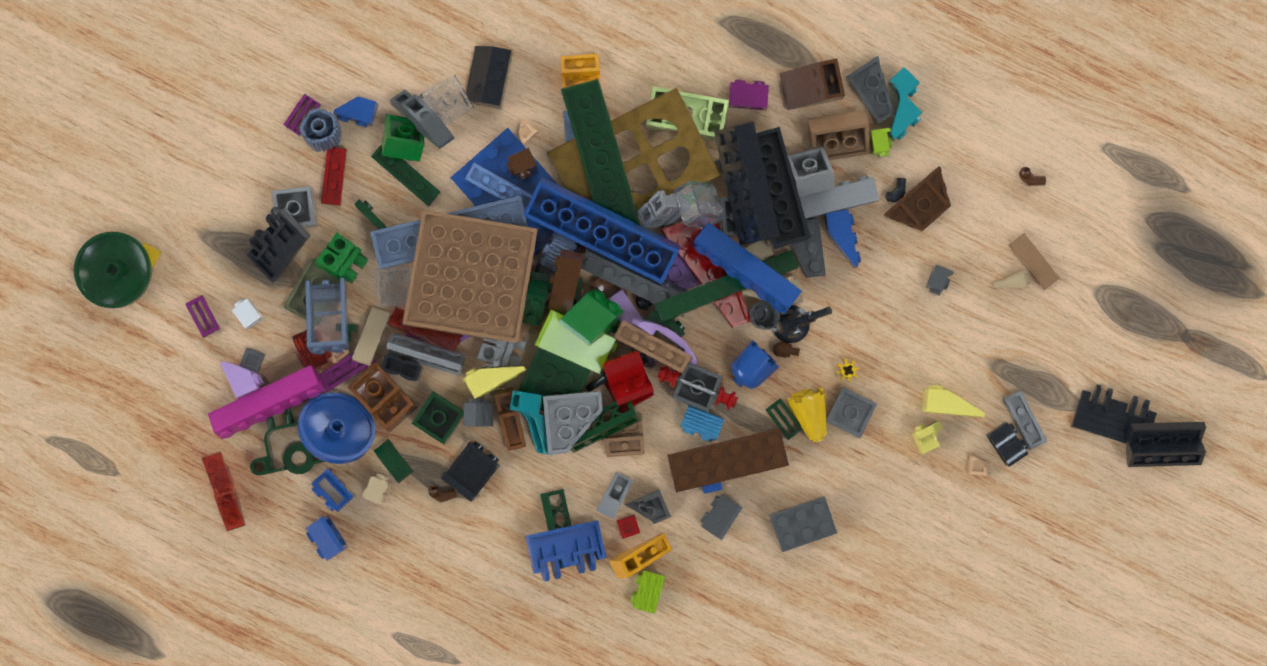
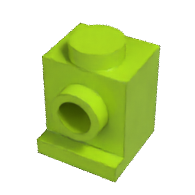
(880, 142)

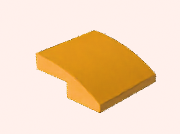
(579, 69)

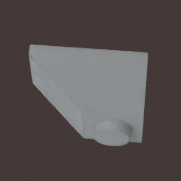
(614, 495)

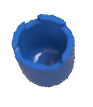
(753, 366)

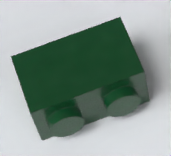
(535, 302)

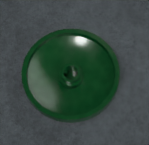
(112, 270)

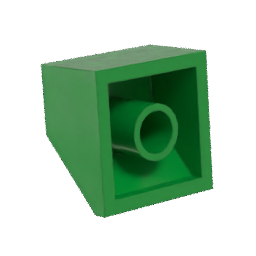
(401, 139)

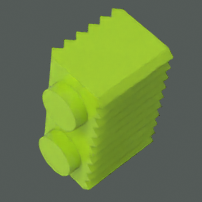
(648, 591)

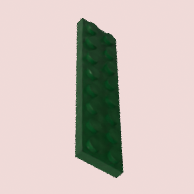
(599, 148)

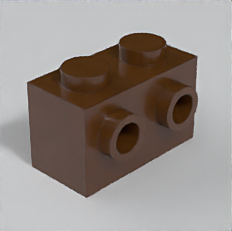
(522, 164)

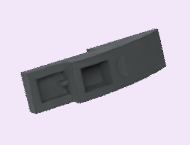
(423, 117)

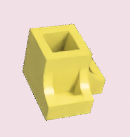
(926, 436)

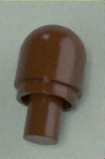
(784, 350)

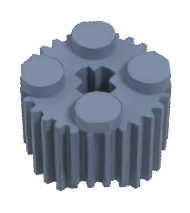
(318, 138)
(554, 248)

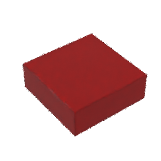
(628, 526)

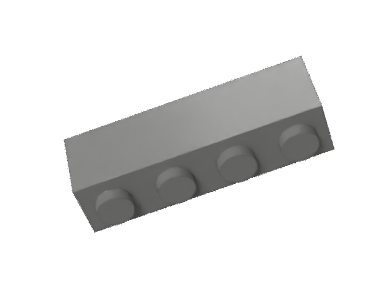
(843, 197)

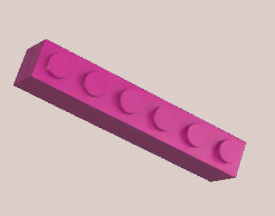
(266, 402)

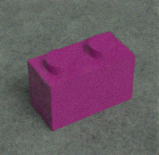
(748, 96)

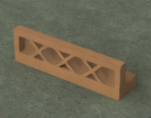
(653, 347)

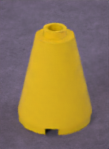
(810, 412)

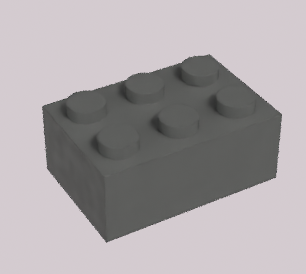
(803, 523)

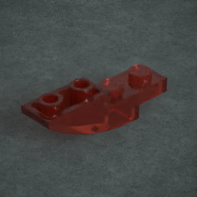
(439, 338)
(224, 490)

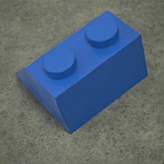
(326, 537)

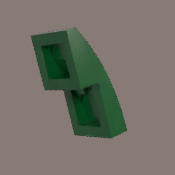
(393, 461)

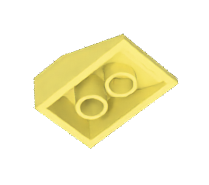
(486, 380)
(945, 402)

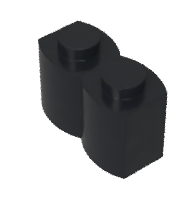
(406, 369)
(1007, 444)

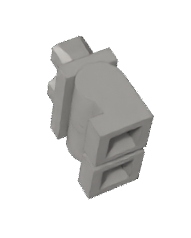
(660, 211)
(500, 351)

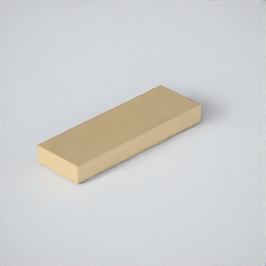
(371, 336)

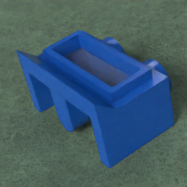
(332, 490)

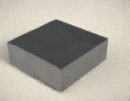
(252, 360)

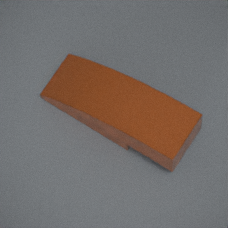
(509, 420)

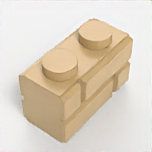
(377, 488)

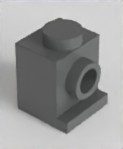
(939, 279)

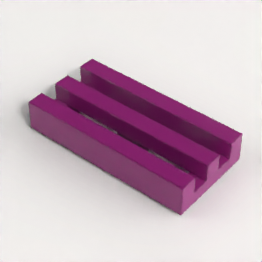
(310, 101)
(210, 330)

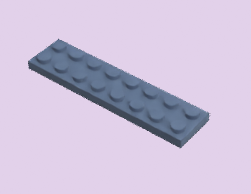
(398, 243)

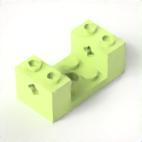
(708, 113)

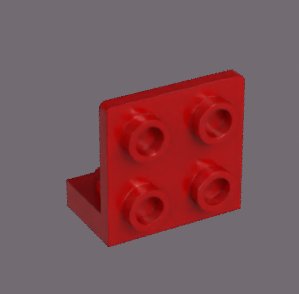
(627, 377)

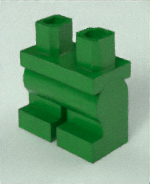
(340, 257)

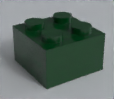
(438, 418)

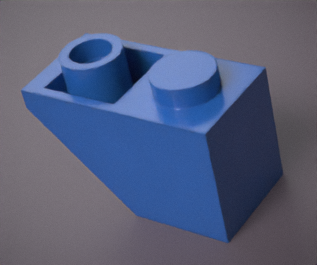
(358, 110)

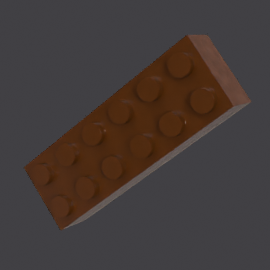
(728, 460)

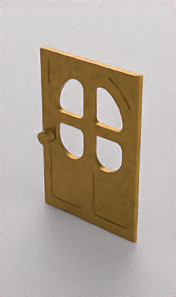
(666, 107)

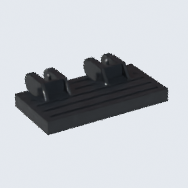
(277, 244)
(1109, 418)

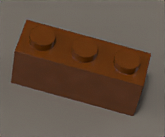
(564, 280)

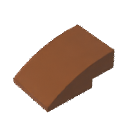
(382, 397)

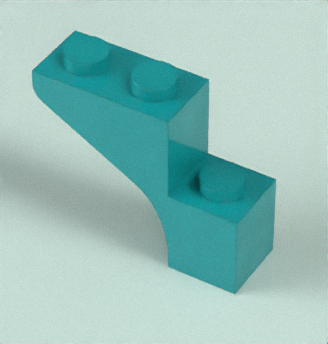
(907, 112)
(529, 406)

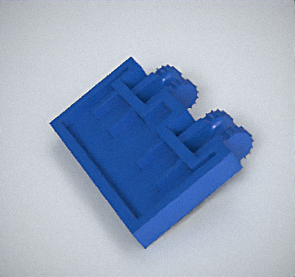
(567, 546)

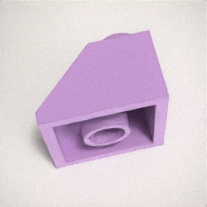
(242, 380)

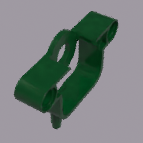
(287, 457)

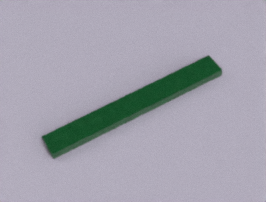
(717, 289)

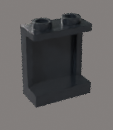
(471, 470)

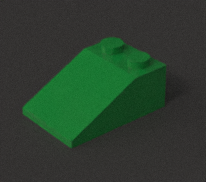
(592, 316)

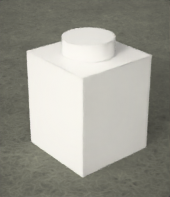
(247, 313)

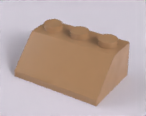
(840, 134)

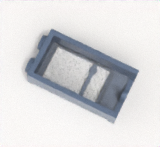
(327, 317)

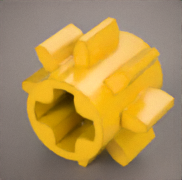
(852, 369)

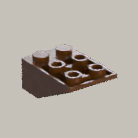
(812, 84)

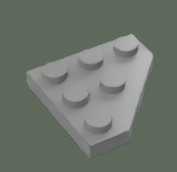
(568, 418)

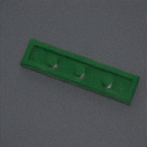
(407, 176)

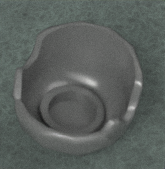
(764, 315)

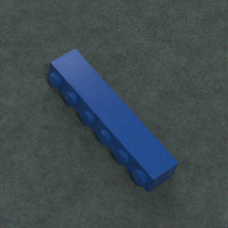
(746, 268)

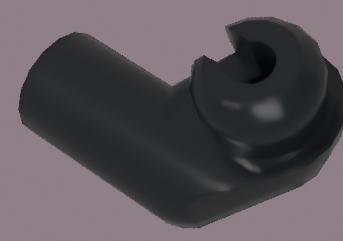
(897, 193)

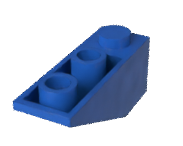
(840, 231)

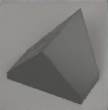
(651, 507)

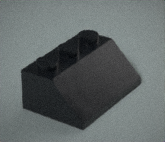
(489, 76)

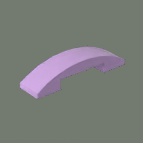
(650, 327)

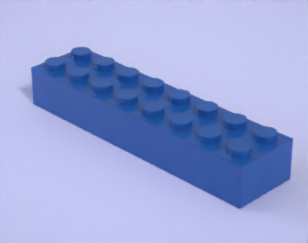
(602, 230)

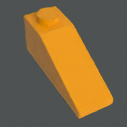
(640, 556)

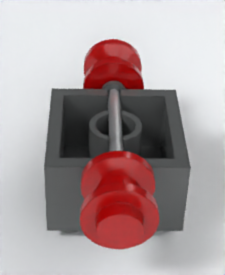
(697, 387)

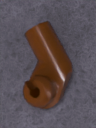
(1031, 180)
(440, 495)

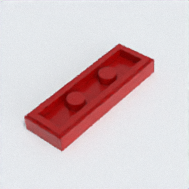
(334, 176)

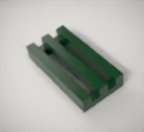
(774, 405)

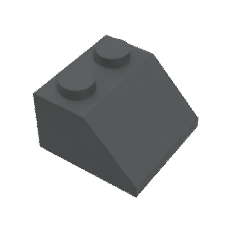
(721, 516)

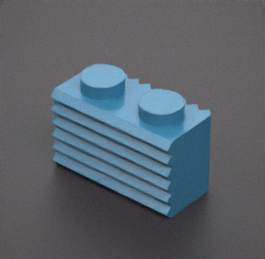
(702, 423)

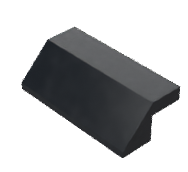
(1165, 444)

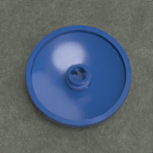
(336, 428)

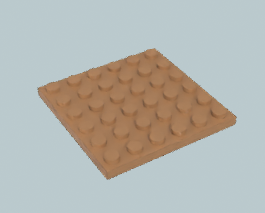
(470, 276)

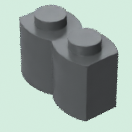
(478, 413)

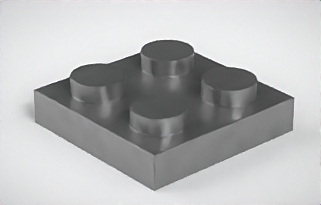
(851, 412)

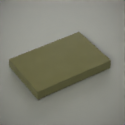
(297, 300)

